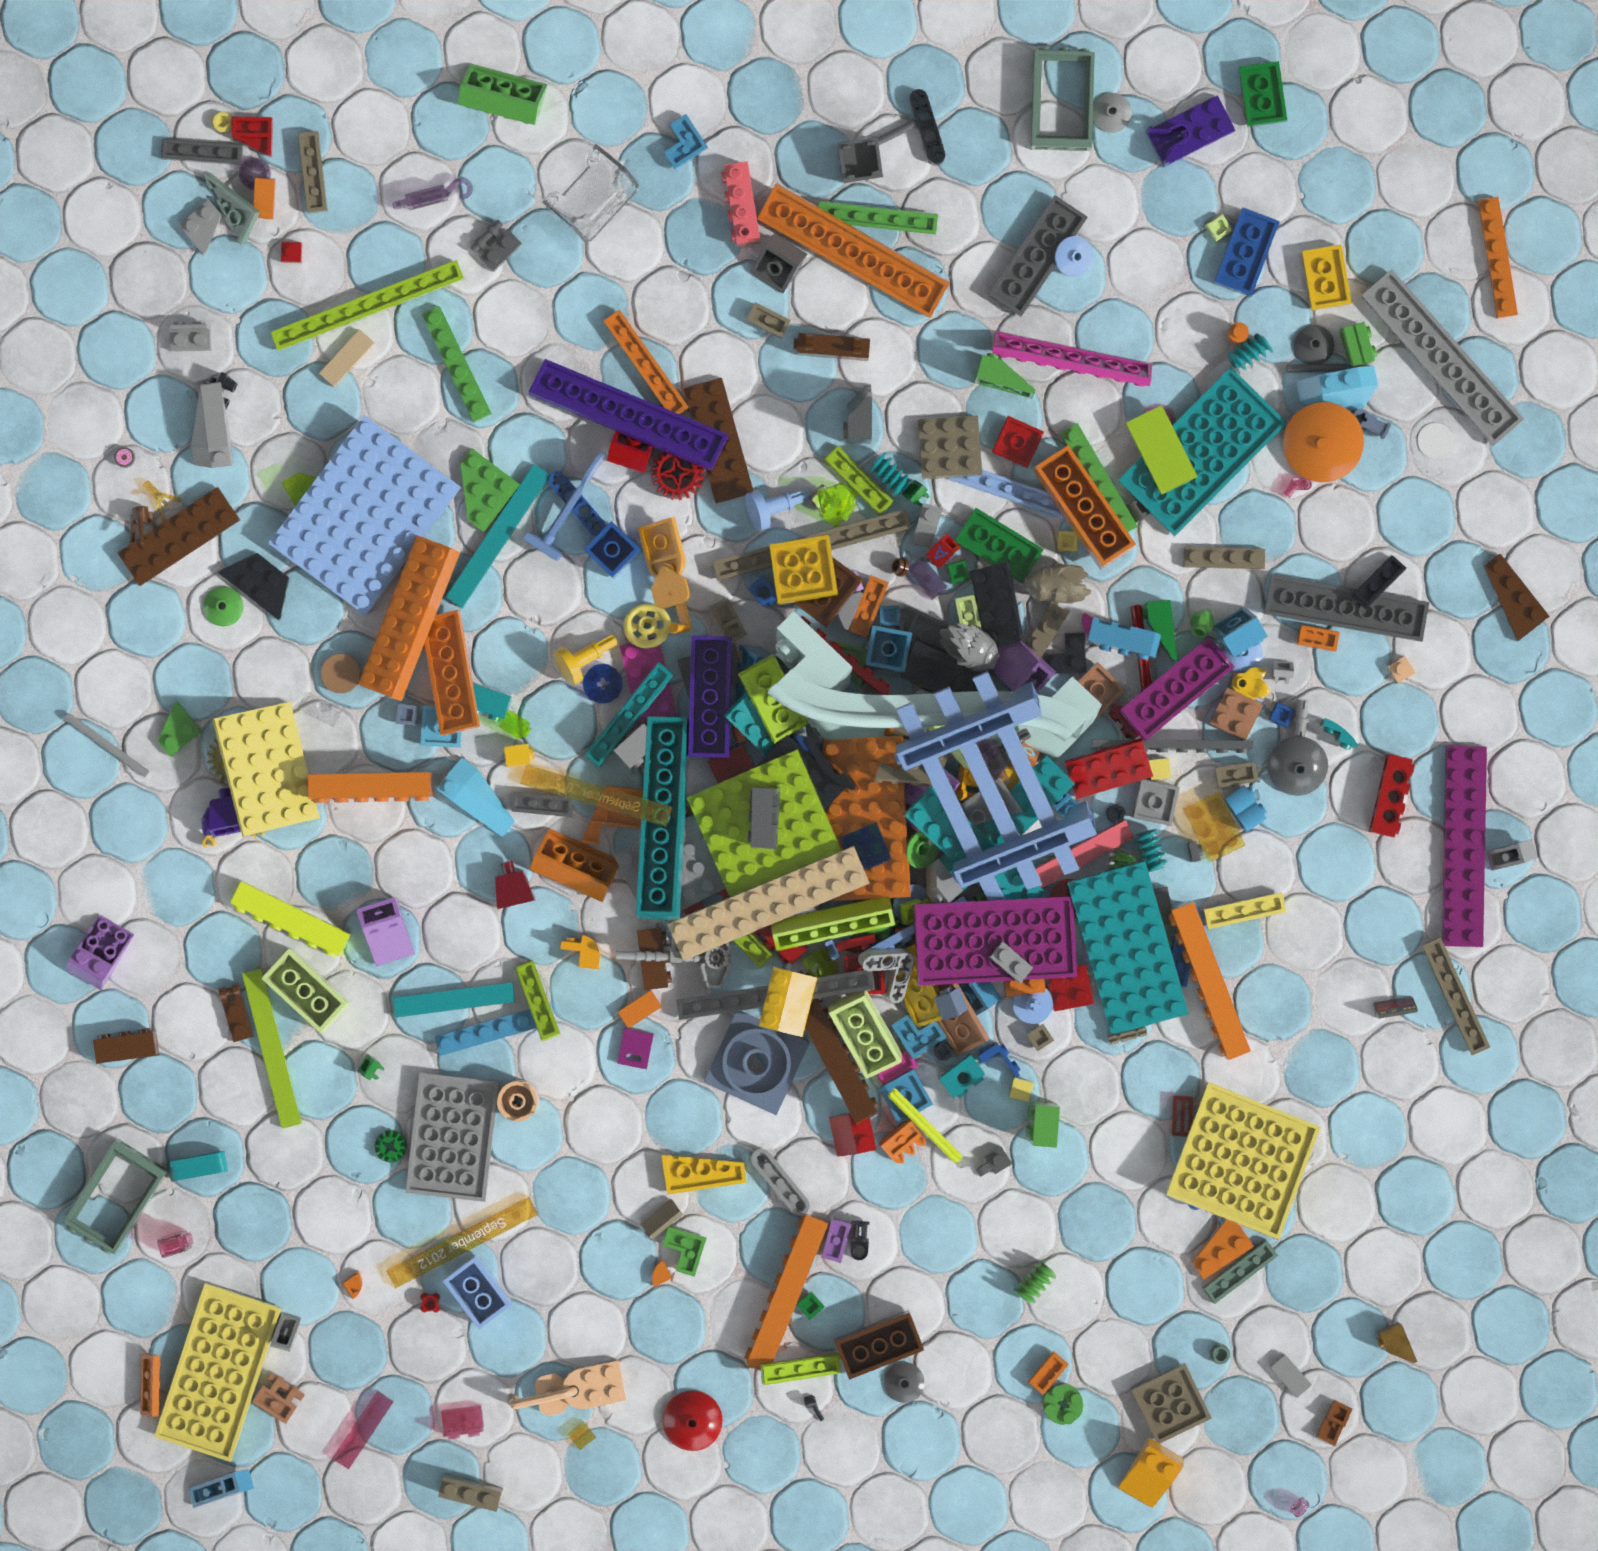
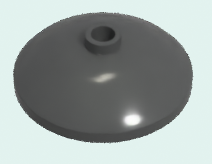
(1293, 753)

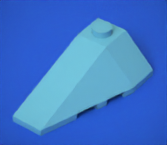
(472, 793)

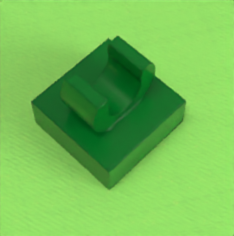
(915, 492)
(369, 1067)

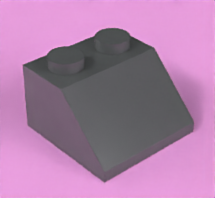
(778, 263)

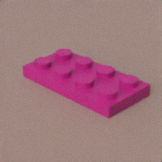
(638, 664)

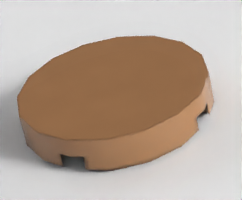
(340, 673)

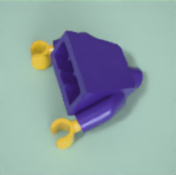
(220, 818)

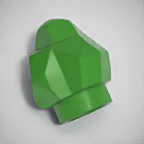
(1202, 622)

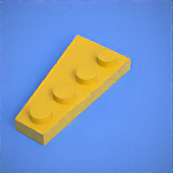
(694, 1174)

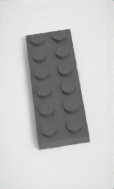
(1036, 256)

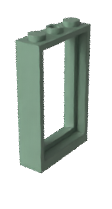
(1064, 143)
(139, 1160)

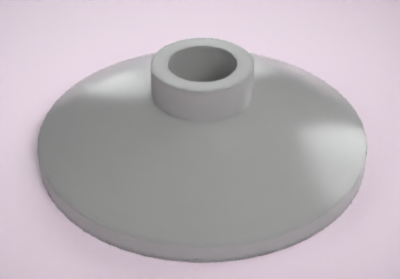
(1107, 121)

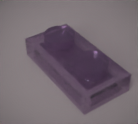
(927, 578)

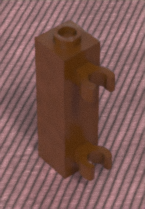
(832, 346)

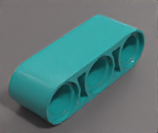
(197, 1166)

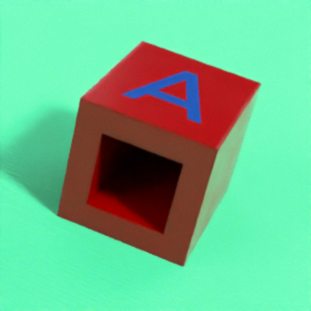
(942, 551)

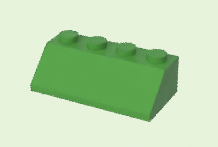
(502, 94)

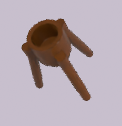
(140, 516)

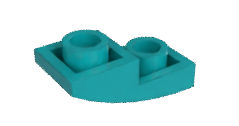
(1344, 738)

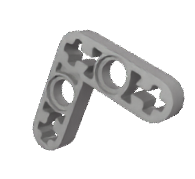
(895, 966)

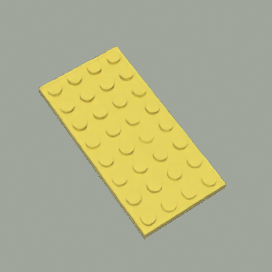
(218, 1372)

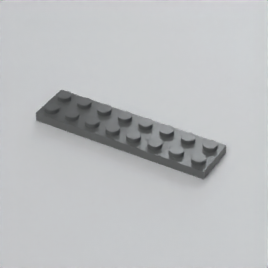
(1336, 608)

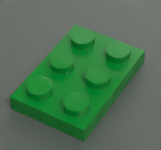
(1263, 94)

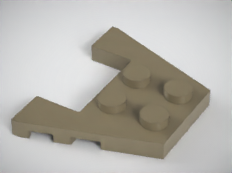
(915, 775)

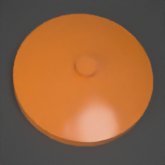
(1323, 441)

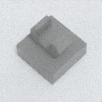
(1282, 669)

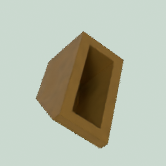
(1395, 1342)

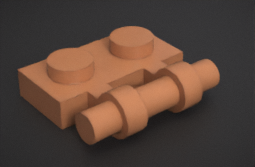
(276, 1404)

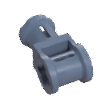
(1372, 424)

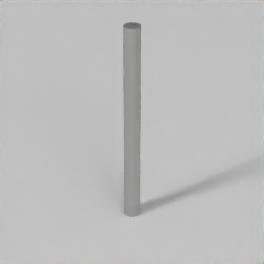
(106, 744)

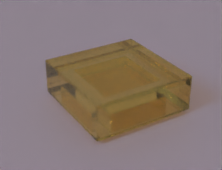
(581, 1435)

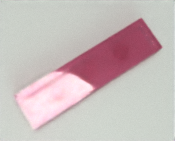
(363, 1429)

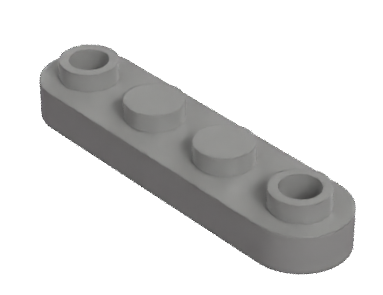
(780, 1182)

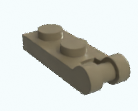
(1047, 629)

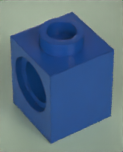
(757, 585)

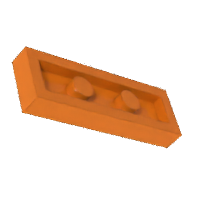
(868, 606)
(150, 1384)

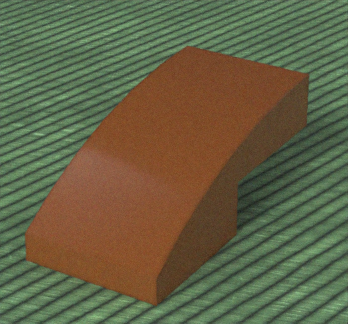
(1333, 1423)

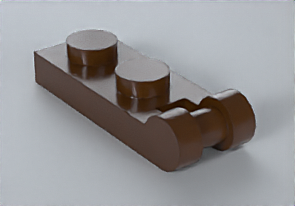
(236, 1013)

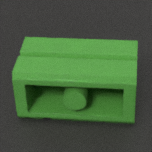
(1358, 345)

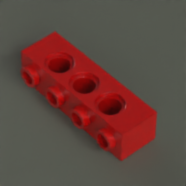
(1378, 824)

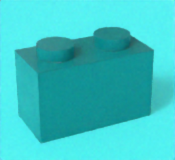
(491, 702)

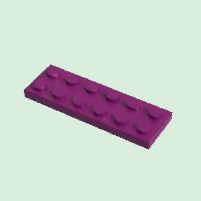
(1176, 689)

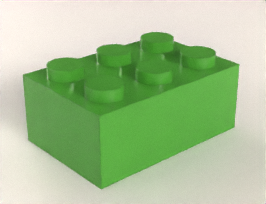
(1043, 1124)

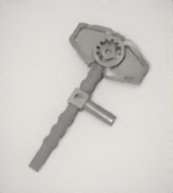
(713, 963)

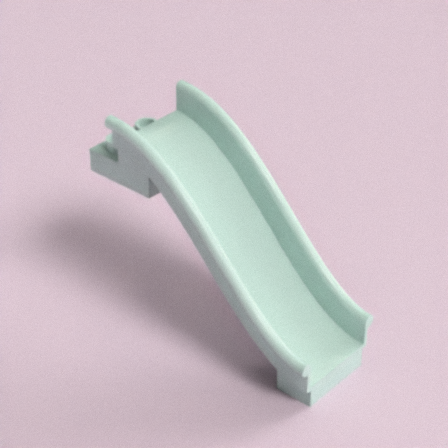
(821, 675)

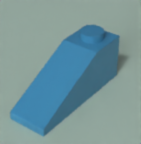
(221, 1488)

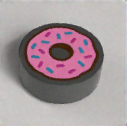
(124, 457)

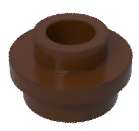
(900, 566)

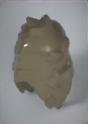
(1058, 584)

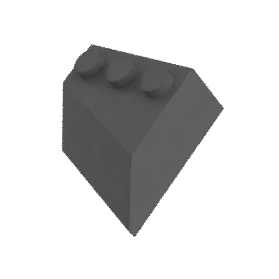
(859, 418)

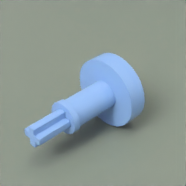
(760, 509)
(1033, 1007)

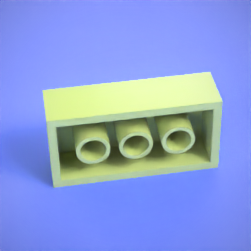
(306, 990)
(865, 1033)

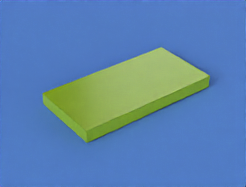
(1161, 450)
(776, 717)

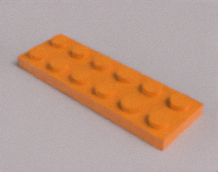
(451, 674)

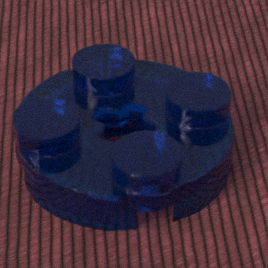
(595, 692)

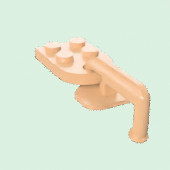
(596, 1387)

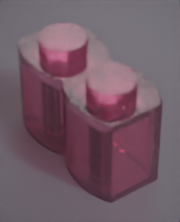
(175, 1243)

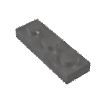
(542, 804)

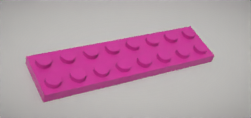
(1072, 358)

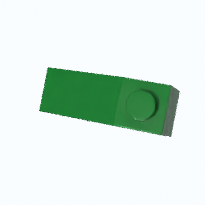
(1161, 621)

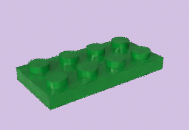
(998, 544)

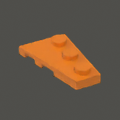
(1222, 1248)

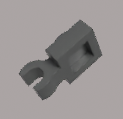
(996, 1162)

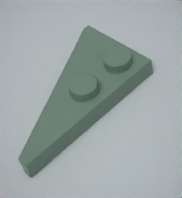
(238, 211)

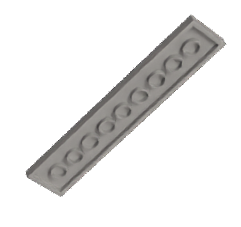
(1442, 357)

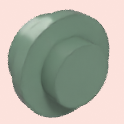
(1220, 1353)

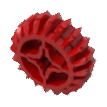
(668, 474)

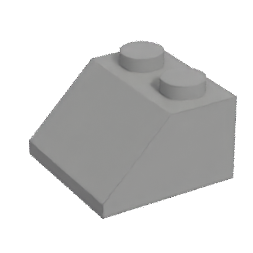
(633, 748)

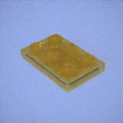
(1214, 826)

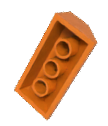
(575, 865)

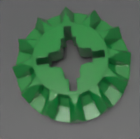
(399, 1144)

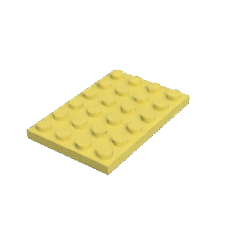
(265, 768)

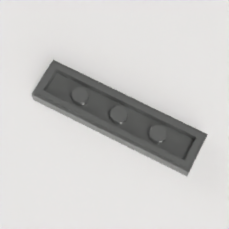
(202, 151)

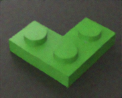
(691, 1248)

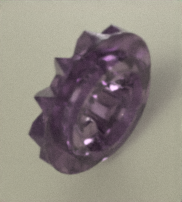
(246, 168)

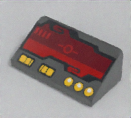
(1395, 1007)

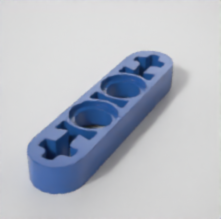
(581, 502)

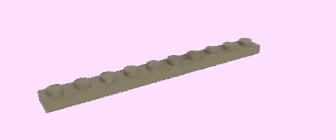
(839, 538)

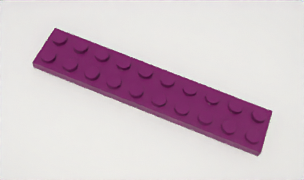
(1464, 846)

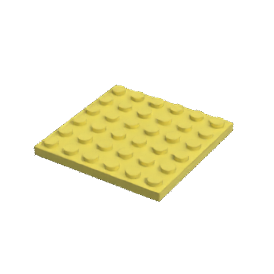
(1243, 1161)

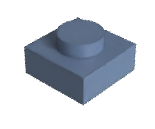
(407, 714)

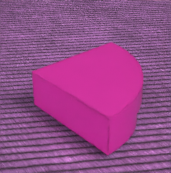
(1086, 623)

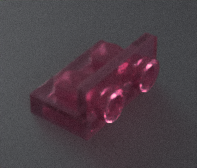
(462, 1421)

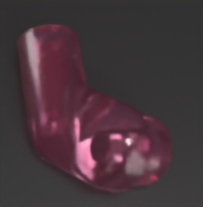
(1299, 483)

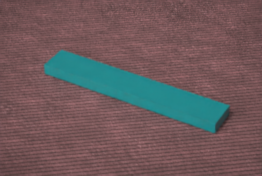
(629, 714)
(454, 999)

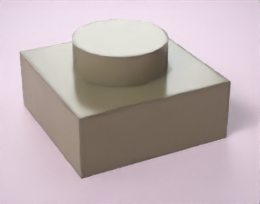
(1040, 1037)

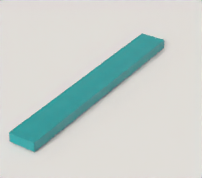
(498, 536)

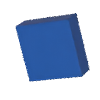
(1281, 714)

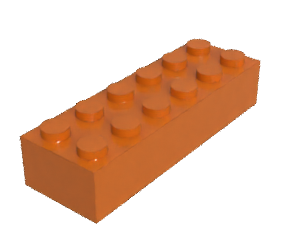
(1084, 507)
(370, 785)

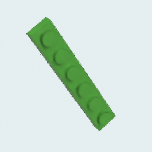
(882, 217)
(456, 364)
(1084, 452)

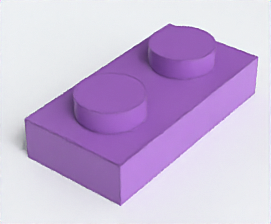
(836, 1240)

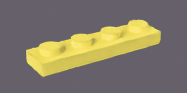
(1244, 910)

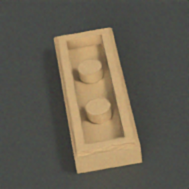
(347, 358)

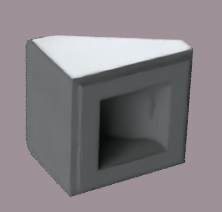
(1137, 510)

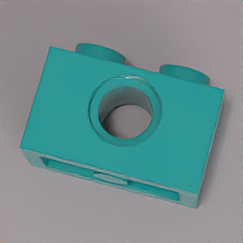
(967, 1065)

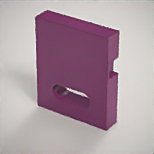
(635, 1043)

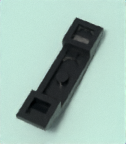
(814, 739)

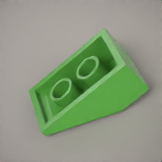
(998, 375)

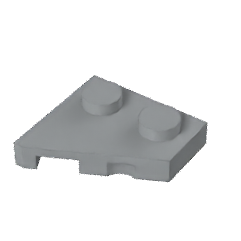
(202, 225)

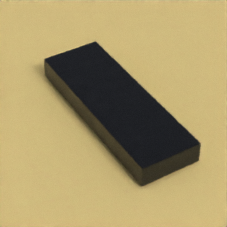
(1379, 582)

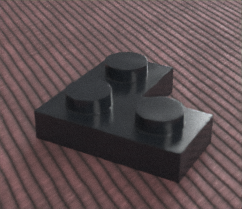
(1074, 657)

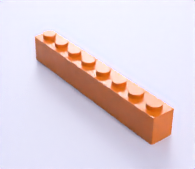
(1209, 980)
(787, 1292)

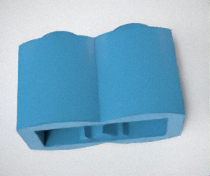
(1245, 808)

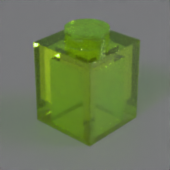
(516, 725)

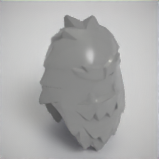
(970, 646)

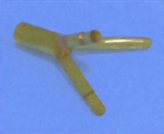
(159, 497)

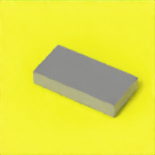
(1290, 1376)

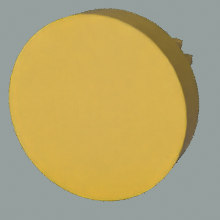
(570, 664)

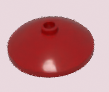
(695, 1406)

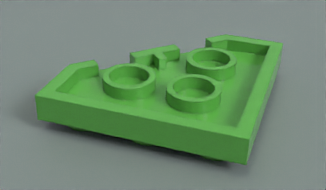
(485, 489)

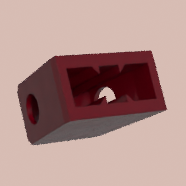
(512, 887)

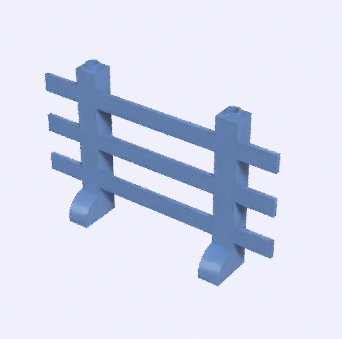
(963, 734)

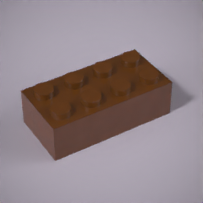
(879, 1344)

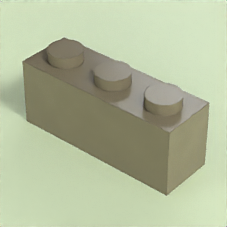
(470, 1492)

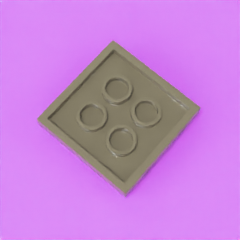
(950, 447)
(1171, 1403)

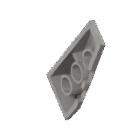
(211, 435)

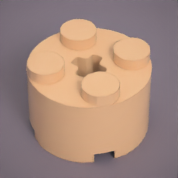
(528, 1105)

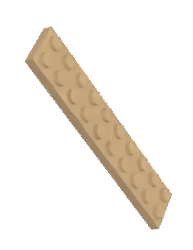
(768, 903)

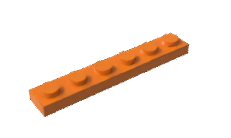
(1497, 257)
(645, 363)

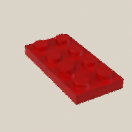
(1109, 768)

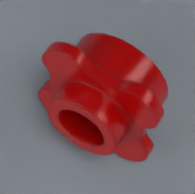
(430, 1307)

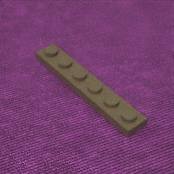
(1455, 996)

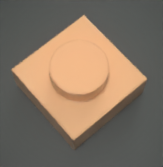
(1401, 669)

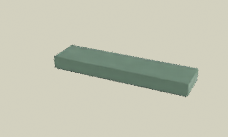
(1240, 1271)

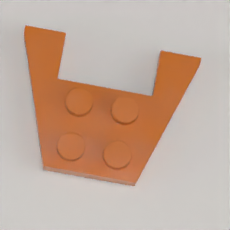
(607, 817)

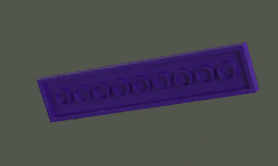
(628, 414)

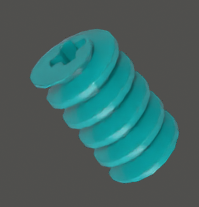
(1248, 352)
(890, 475)
(1150, 849)

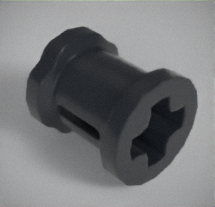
(1110, 809)
(946, 1056)

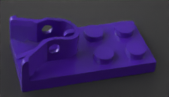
(1190, 131)

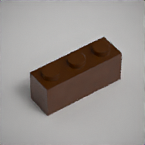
(653, 972)
(126, 1046)

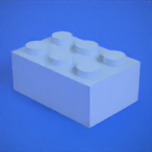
(477, 1292)

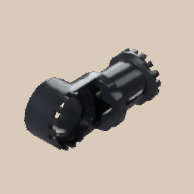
(859, 1240)

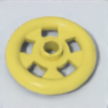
(641, 611)

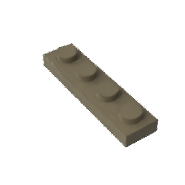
(313, 172)
(1224, 558)

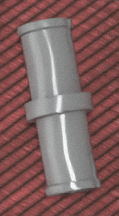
(1301, 718)

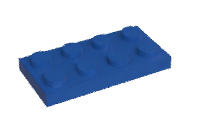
(1246, 252)

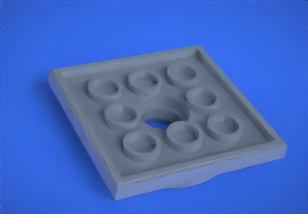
(730, 1068)

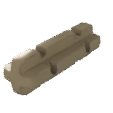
(1127, 1035)

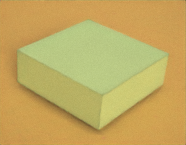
(1219, 228)

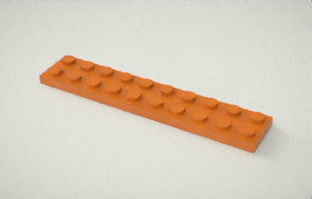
(853, 250)

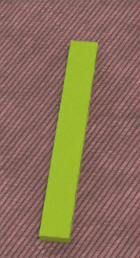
(272, 1048)

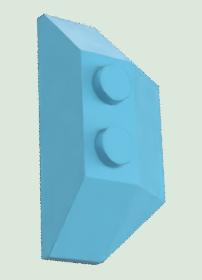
(1346, 387)

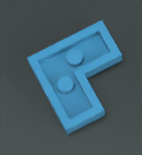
(690, 143)
(917, 1041)

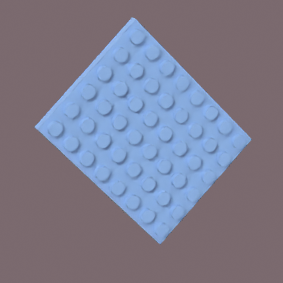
(364, 515)

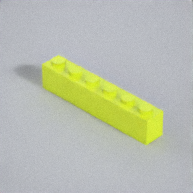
(290, 918)

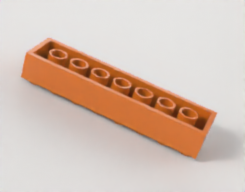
(409, 618)

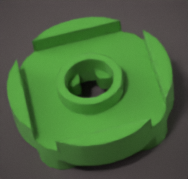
(1052, 1408)

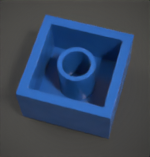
(612, 550)

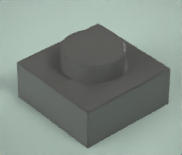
(1195, 851)

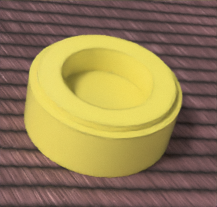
(222, 122)

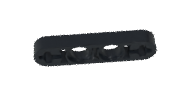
(930, 126)

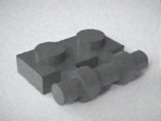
(500, 250)

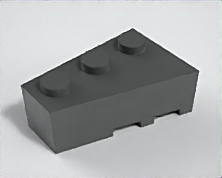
(764, 817)

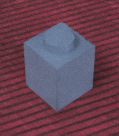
(950, 1003)

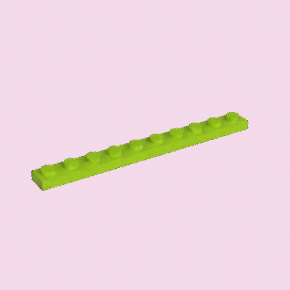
(367, 305)

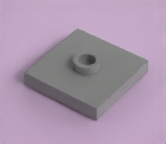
(1155, 802)

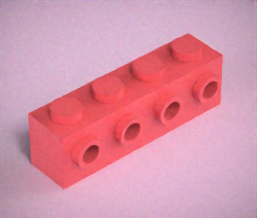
(741, 203)

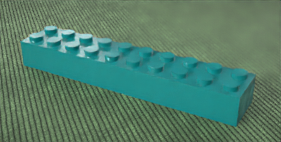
(660, 845)

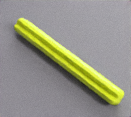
(924, 1125)

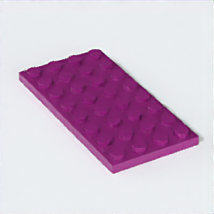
(959, 937)

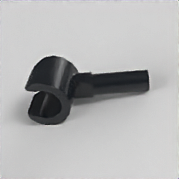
(810, 1401)

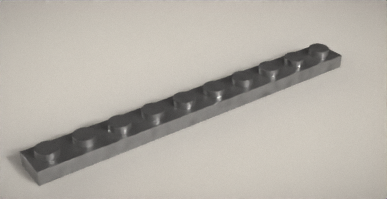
(755, 997)

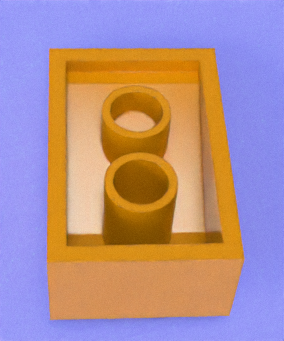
(1151, 1473)

